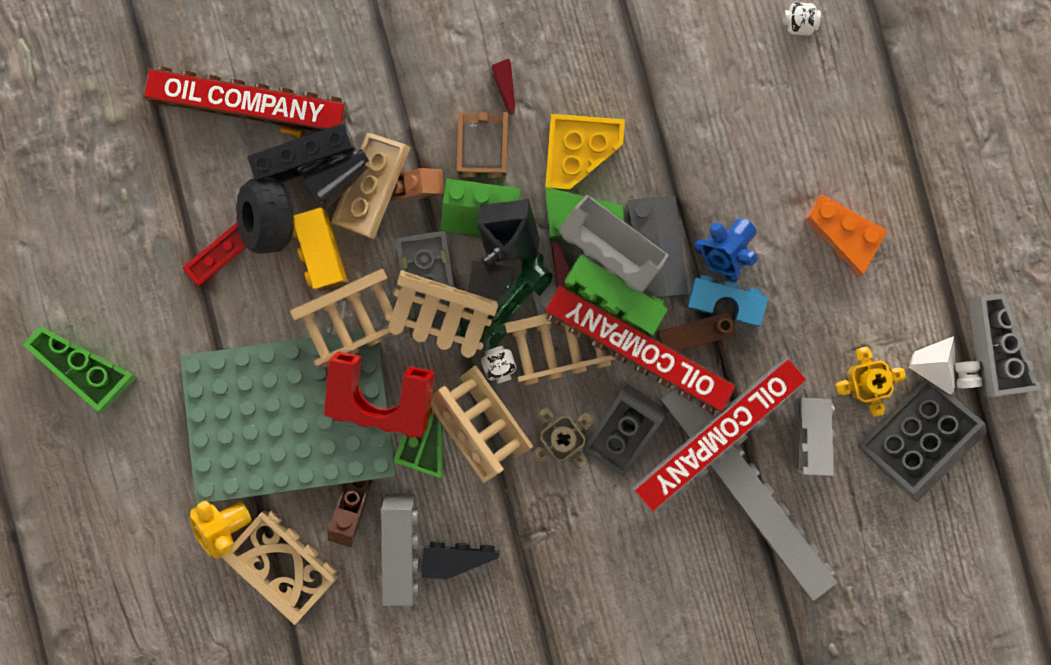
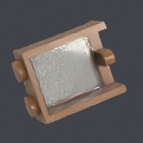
(482, 145)

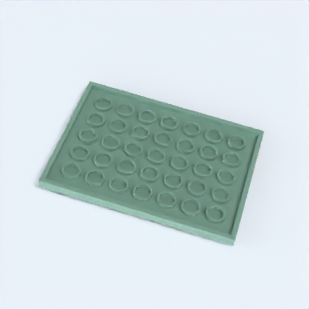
(263, 424)

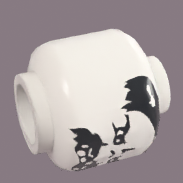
(802, 18)
(498, 364)

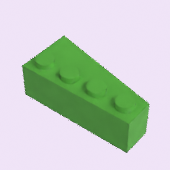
(85, 373)

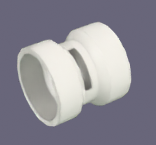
(968, 380)

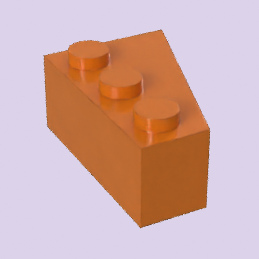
(846, 232)

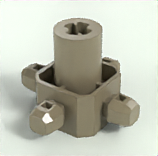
(562, 425)

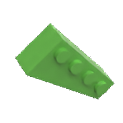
(614, 296)

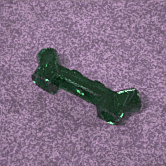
(532, 278)

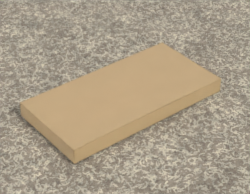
(368, 197)

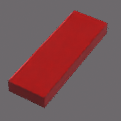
(215, 256)

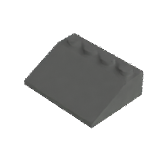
(923, 439)

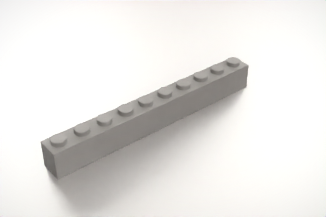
(758, 504)

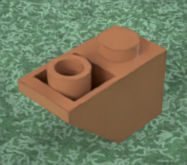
(418, 184)

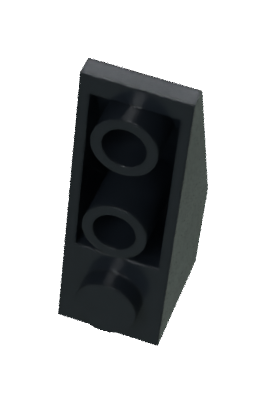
(448, 561)

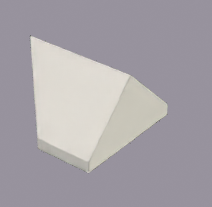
(937, 364)

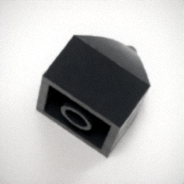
(508, 231)

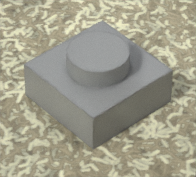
(543, 300)

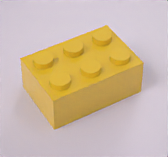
(319, 250)

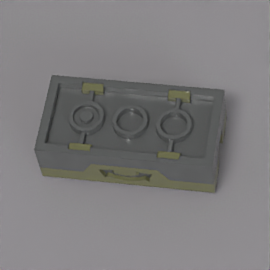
(429, 258)

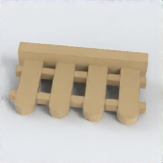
(431, 303)

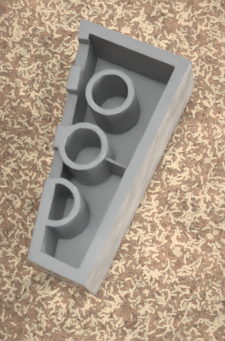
(999, 348)
(398, 550)

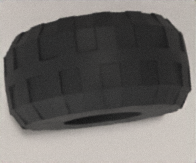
(264, 215)

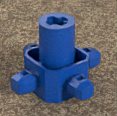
(727, 249)

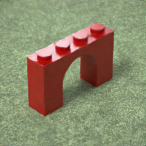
(347, 403)

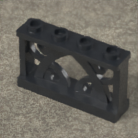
(283, 160)

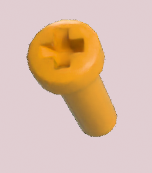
(299, 134)

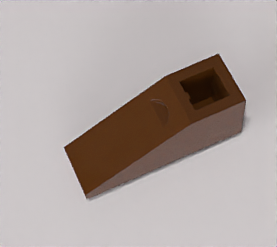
(348, 512)

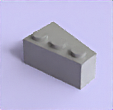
(814, 437)

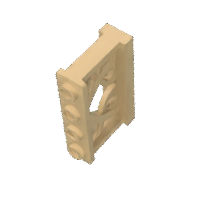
(257, 578)

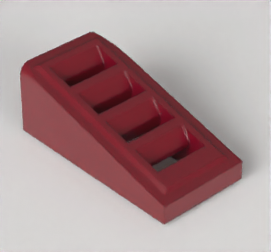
(503, 77)
(560, 265)

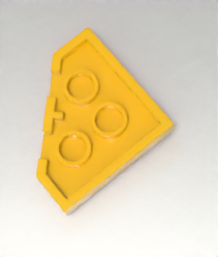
(579, 147)

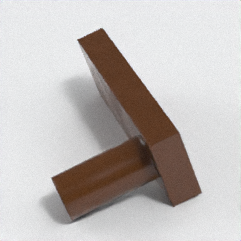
(698, 332)

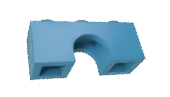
(748, 305)

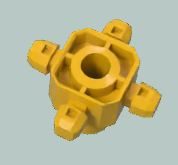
(861, 378)
(215, 528)

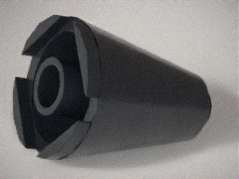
(333, 174)

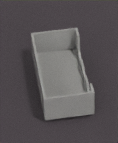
(613, 243)

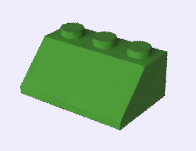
(463, 203)

